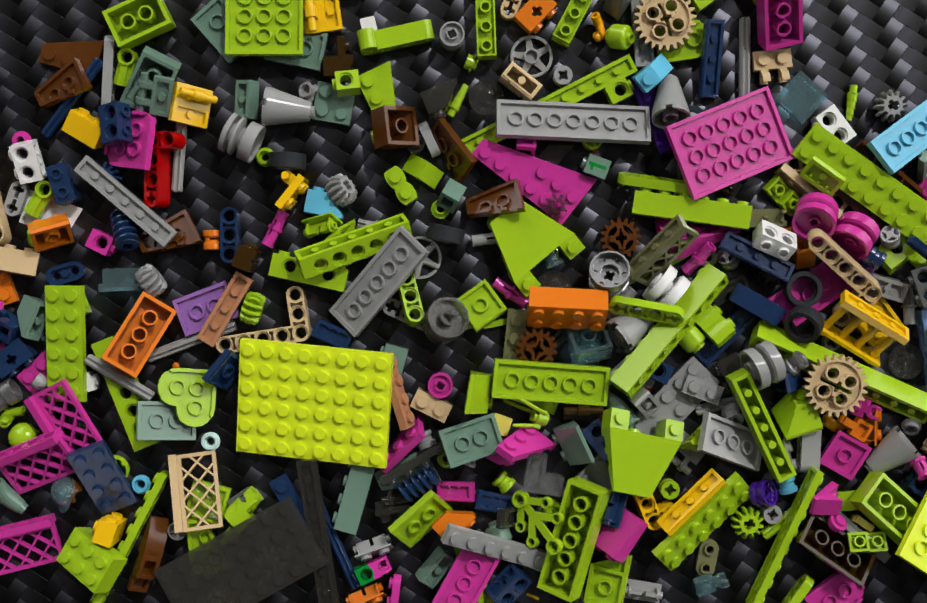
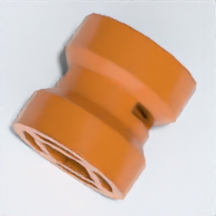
(211, 244)

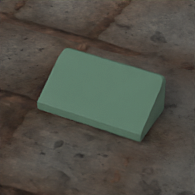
(247, 99)
(435, 567)

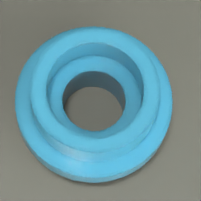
(135, 484)

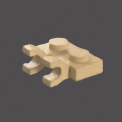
(772, 60)

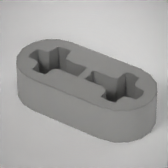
(429, 139)
(12, 197)

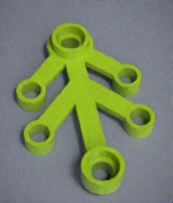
(536, 520)

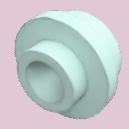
(204, 441)

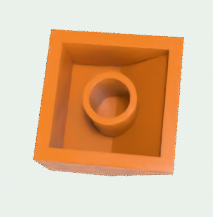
(50, 232)

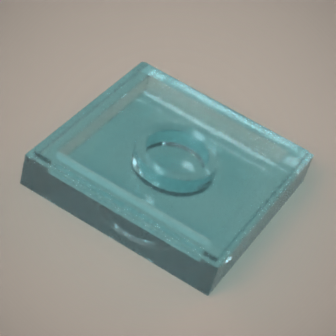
(800, 97)

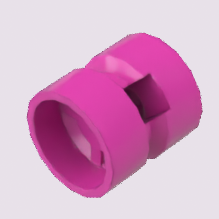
(440, 385)

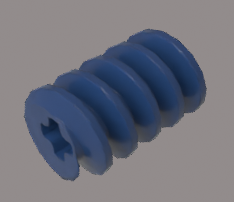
(124, 231)
(418, 483)

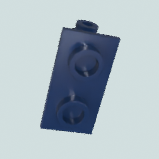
(615, 509)

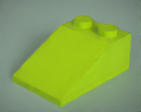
(478, 393)

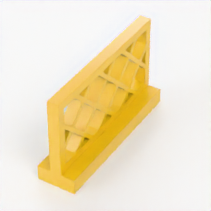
(691, 502)

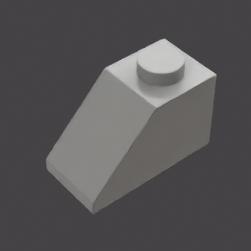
(645, 402)

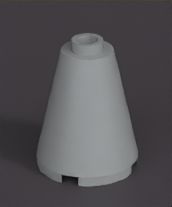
(669, 103)
(285, 108)
(627, 330)
(891, 452)

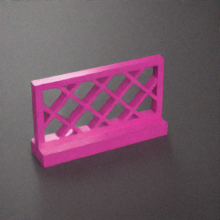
(44, 416)
(28, 450)
(25, 527)

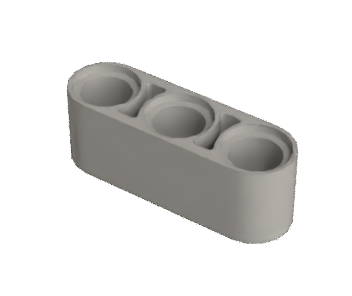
(808, 451)

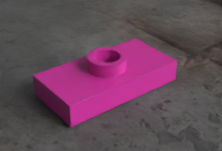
(456, 491)

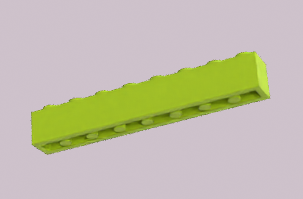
(664, 337)

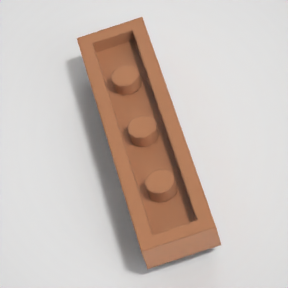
(225, 308)
(400, 400)

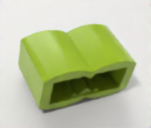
(397, 181)
(716, 326)

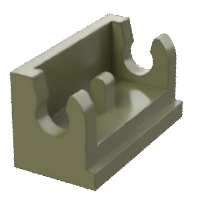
(773, 216)

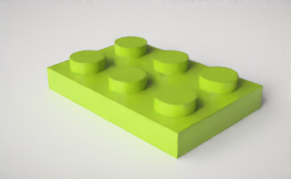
(419, 518)

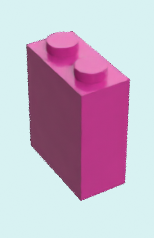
(619, 542)

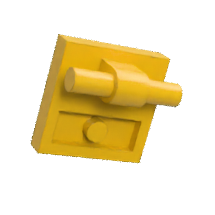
(322, 17)
(191, 105)
(297, 186)

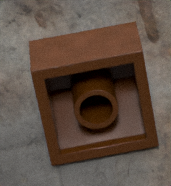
(394, 127)

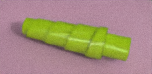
(457, 101)
(851, 102)

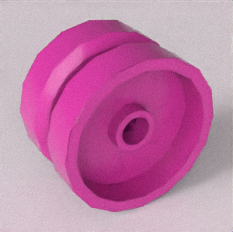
(815, 211)
(856, 234)

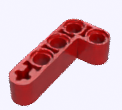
(158, 178)

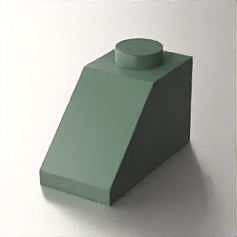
(31, 317)

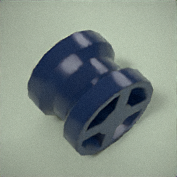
(875, 258)

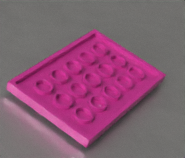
(729, 143)

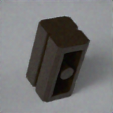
(247, 257)

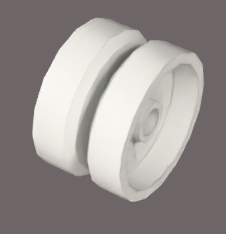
(666, 288)

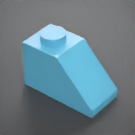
(652, 73)
(319, 203)

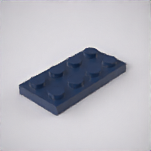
(102, 477)

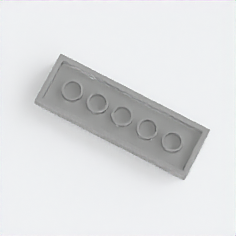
(378, 281)

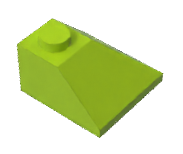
(796, 415)

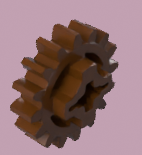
(620, 229)
(537, 338)

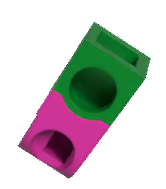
(372, 570)

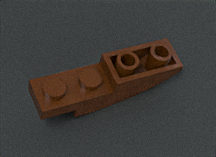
(150, 554)

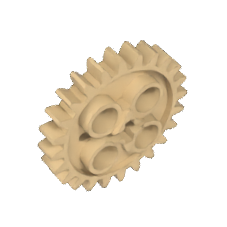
(647, 25)
(843, 369)

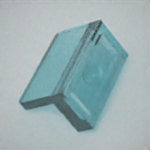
(119, 280)

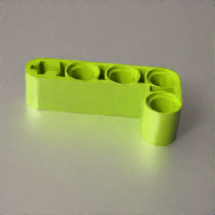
(394, 37)

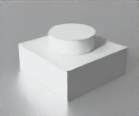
(92, 381)

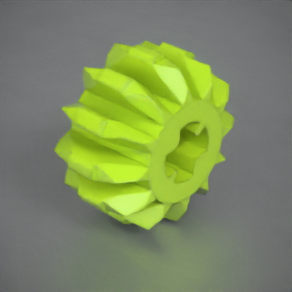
(252, 308)
(748, 528)

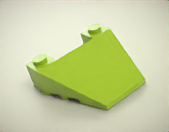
(527, 240)
(638, 458)

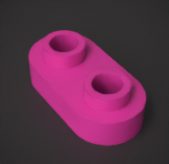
(394, 584)

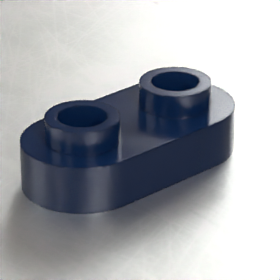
(66, 273)

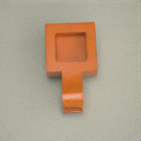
(857, 428)

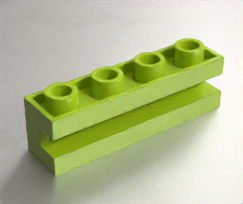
(570, 21)
(485, 29)

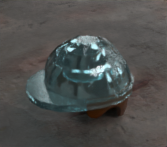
(64, 491)

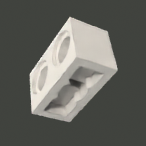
(837, 123)
(33, 160)
(774, 240)

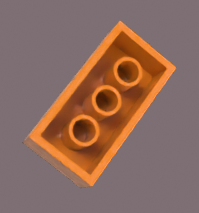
(567, 308)
(138, 335)

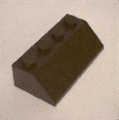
(833, 549)

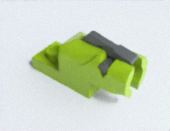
(242, 505)

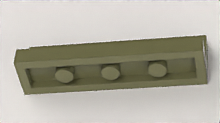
(657, 250)

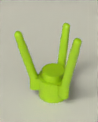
(538, 416)

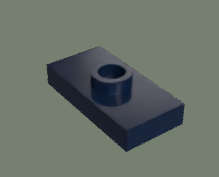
(332, 334)
(491, 501)

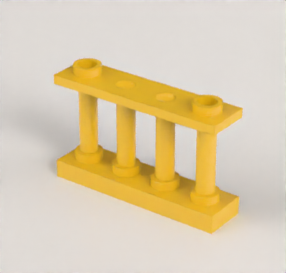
(871, 315)

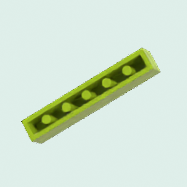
(698, 211)
(761, 425)

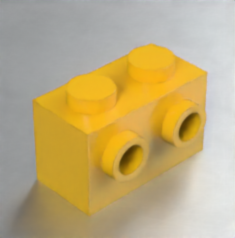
(83, 127)
(109, 529)

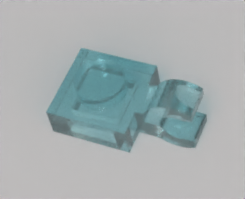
(707, 583)

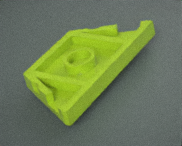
(607, 581)

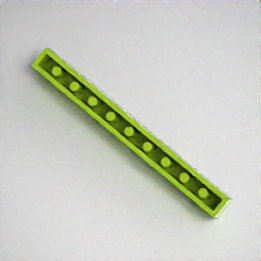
(881, 388)

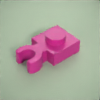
(865, 409)

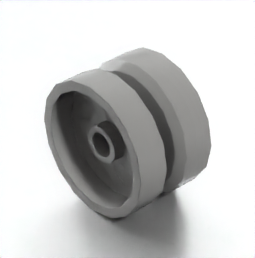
(763, 364)

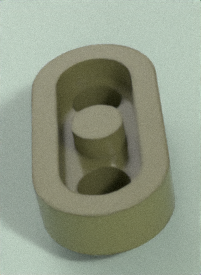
(706, 558)

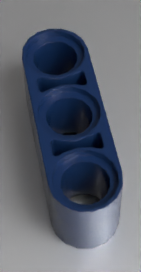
(225, 226)
(757, 304)

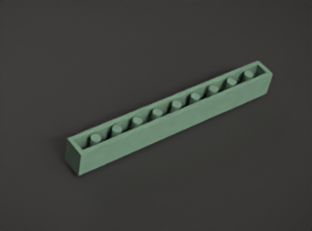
(360, 477)

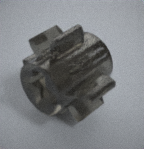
(560, 208)

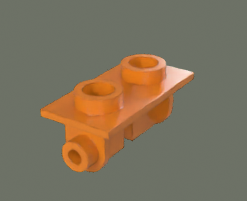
(875, 435)
(373, 595)

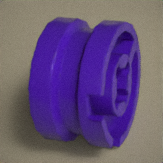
(763, 493)

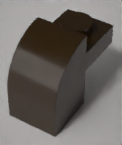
(338, 63)

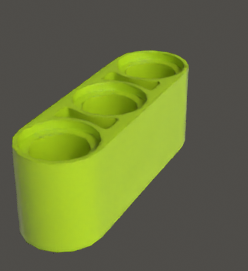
(411, 306)

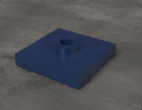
(224, 370)

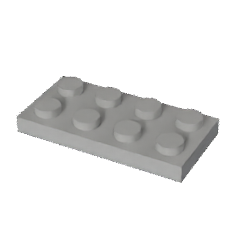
(729, 442)

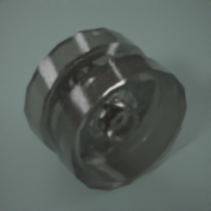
(445, 320)

